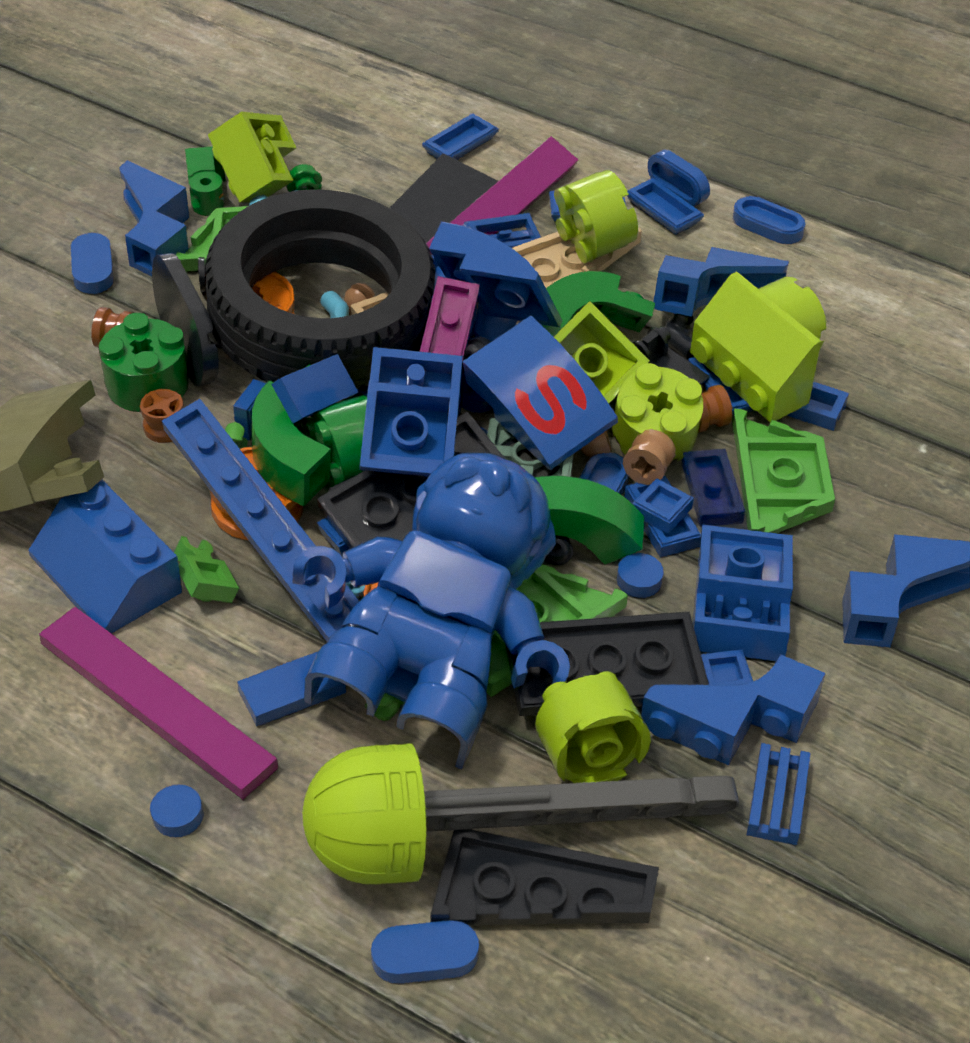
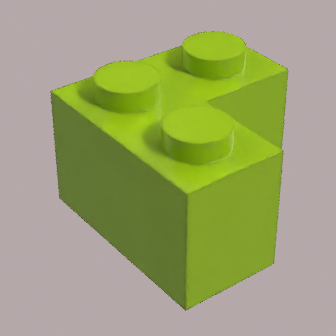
(253, 153)

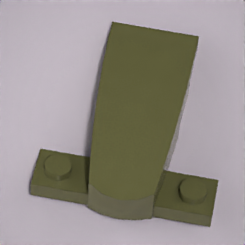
(35, 442)

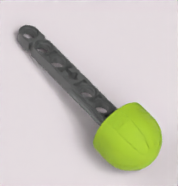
(372, 815)

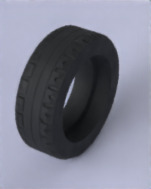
(316, 229)

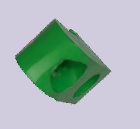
(205, 180)

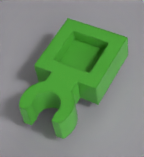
(202, 575)

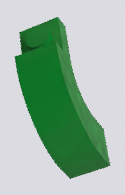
(601, 289)
(284, 455)
(594, 516)

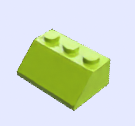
(756, 349)
(600, 350)

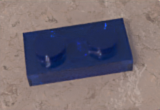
(713, 487)

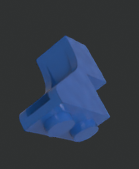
(160, 212)
(689, 284)
(915, 574)
(718, 716)

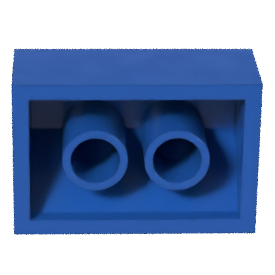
(106, 558)

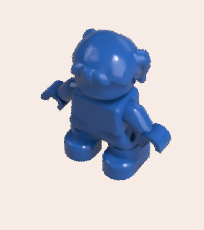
(441, 597)

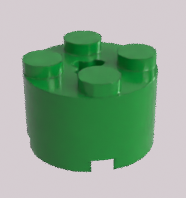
(142, 358)
(342, 430)

